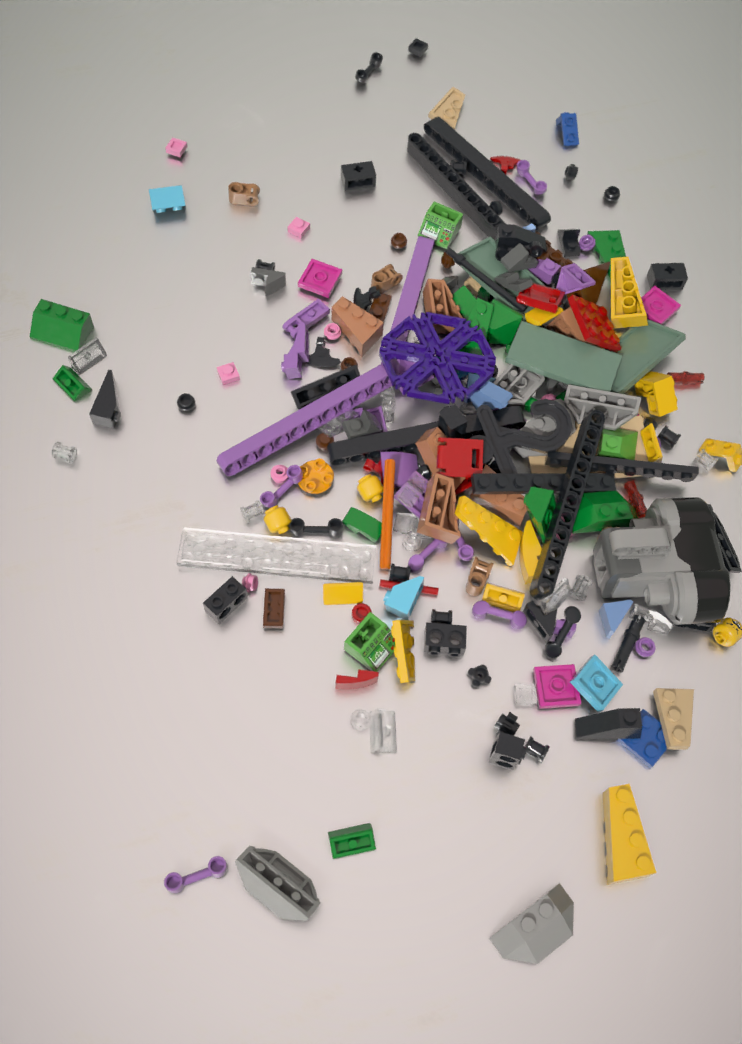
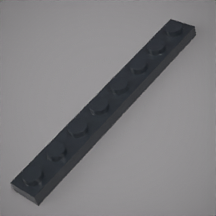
(629, 467)
(522, 482)

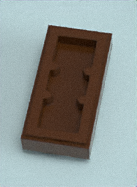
(274, 608)

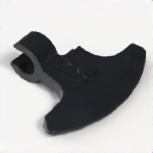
(365, 300)
(321, 356)

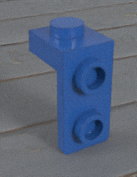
(569, 128)

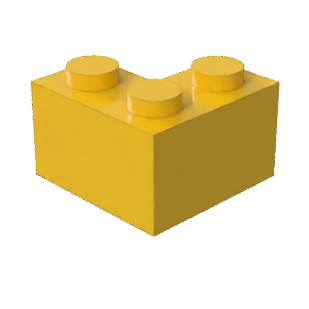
(659, 392)

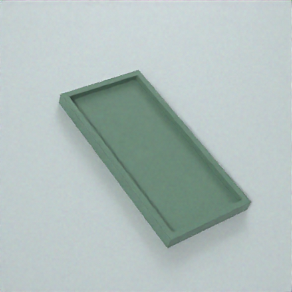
(483, 258)
(641, 351)
(563, 358)

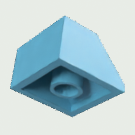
(167, 198)
(403, 597)

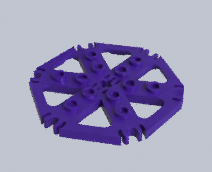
(448, 351)

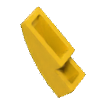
(529, 552)

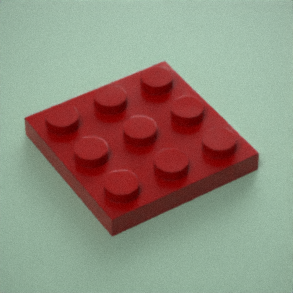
(594, 323)

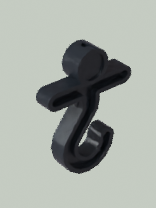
(500, 440)

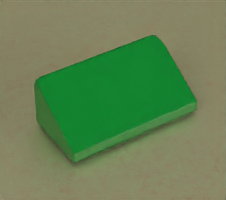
(464, 300)
(71, 383)
(351, 840)

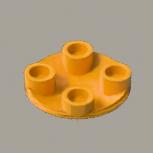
(316, 476)

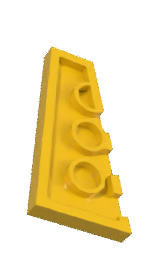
(491, 528)

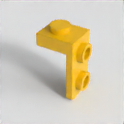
(724, 449)

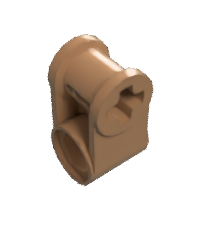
(241, 193)
(386, 278)
(479, 574)

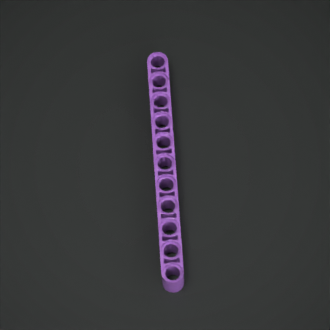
(413, 285)
(303, 421)

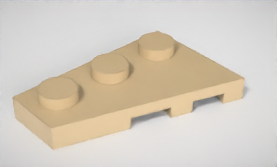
(449, 107)
(675, 715)

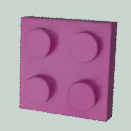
(320, 278)
(659, 305)
(554, 686)

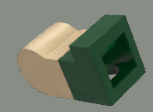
(477, 290)

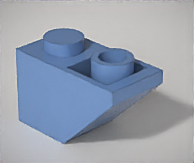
(491, 395)

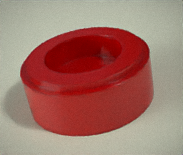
(360, 611)

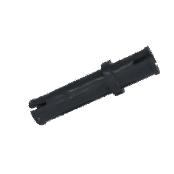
(631, 634)

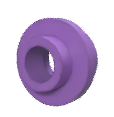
(587, 239)
(649, 643)

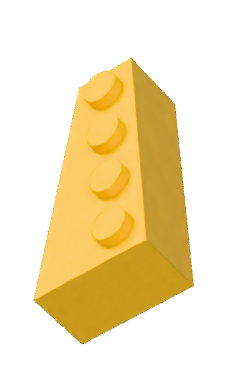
(626, 303)
(625, 839)

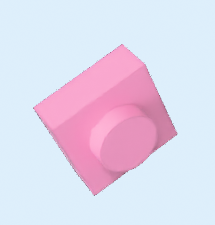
(176, 147)
(298, 227)
(228, 373)

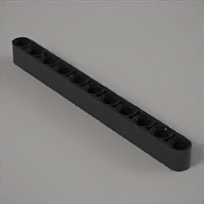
(487, 173)
(453, 185)
(405, 439)
(563, 509)

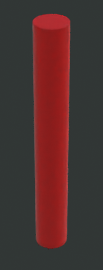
(426, 589)

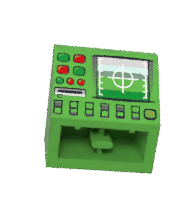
(441, 224)
(371, 643)

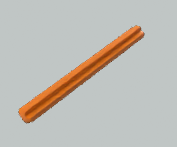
(387, 514)

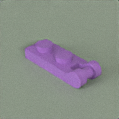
(309, 316)

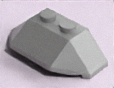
(519, 383)
(615, 406)
(542, 426)
(277, 883)
(537, 929)

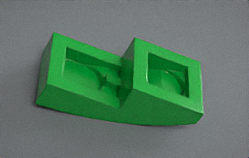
(363, 523)

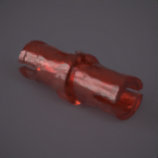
(686, 377)
(631, 489)

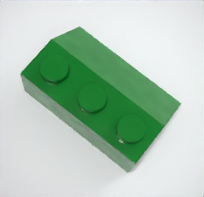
(60, 325)

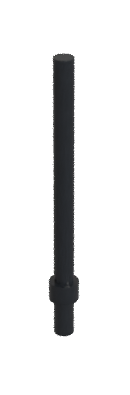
(460, 260)

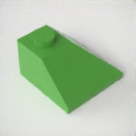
(617, 444)

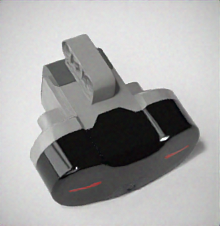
(667, 560)

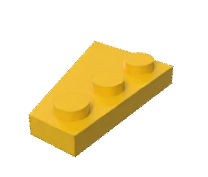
(402, 650)

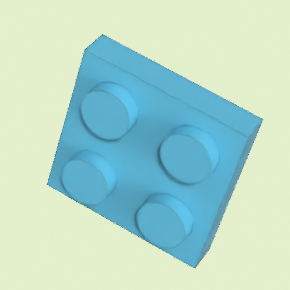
(596, 683)

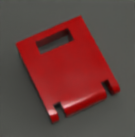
(541, 297)
(457, 457)

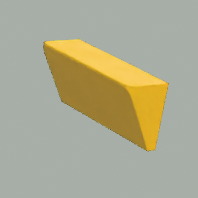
(539, 317)
(651, 444)
(342, 593)
(503, 597)

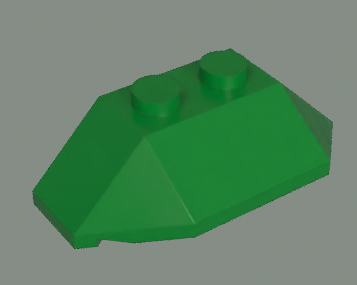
(603, 510)

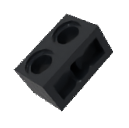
(452, 422)
(225, 600)
(445, 633)
(507, 751)

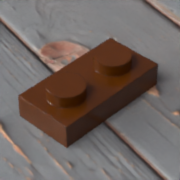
(381, 306)

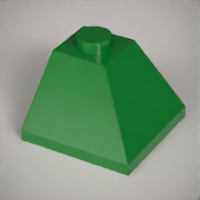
(503, 324)
(540, 507)

